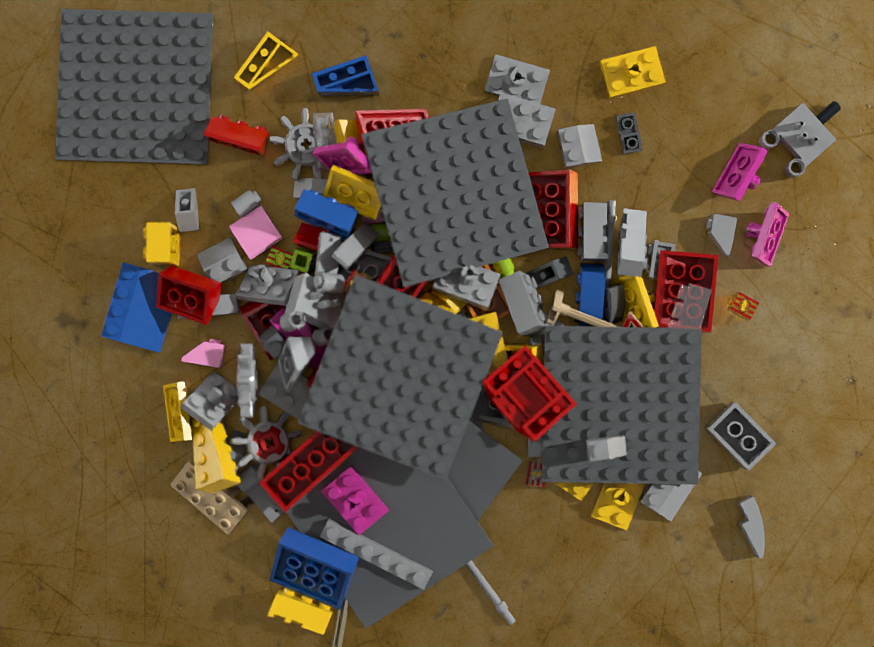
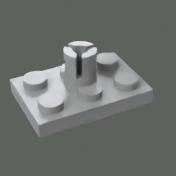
(517, 79)
(267, 285)
(470, 285)
(211, 400)

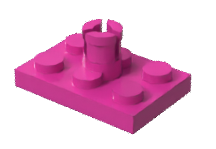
(345, 156)
(740, 172)
(768, 234)
(355, 500)

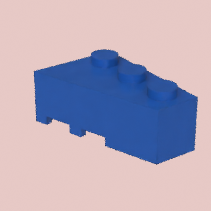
(346, 79)
(326, 213)
(591, 290)

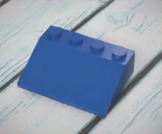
(133, 310)
(313, 568)

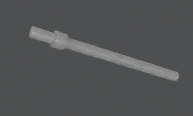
(611, 220)
(500, 606)

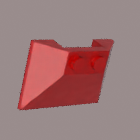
(527, 394)

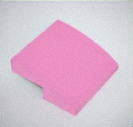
(255, 232)

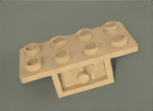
(218, 507)

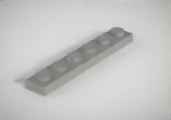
(376, 554)

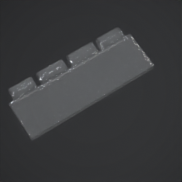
(692, 310)

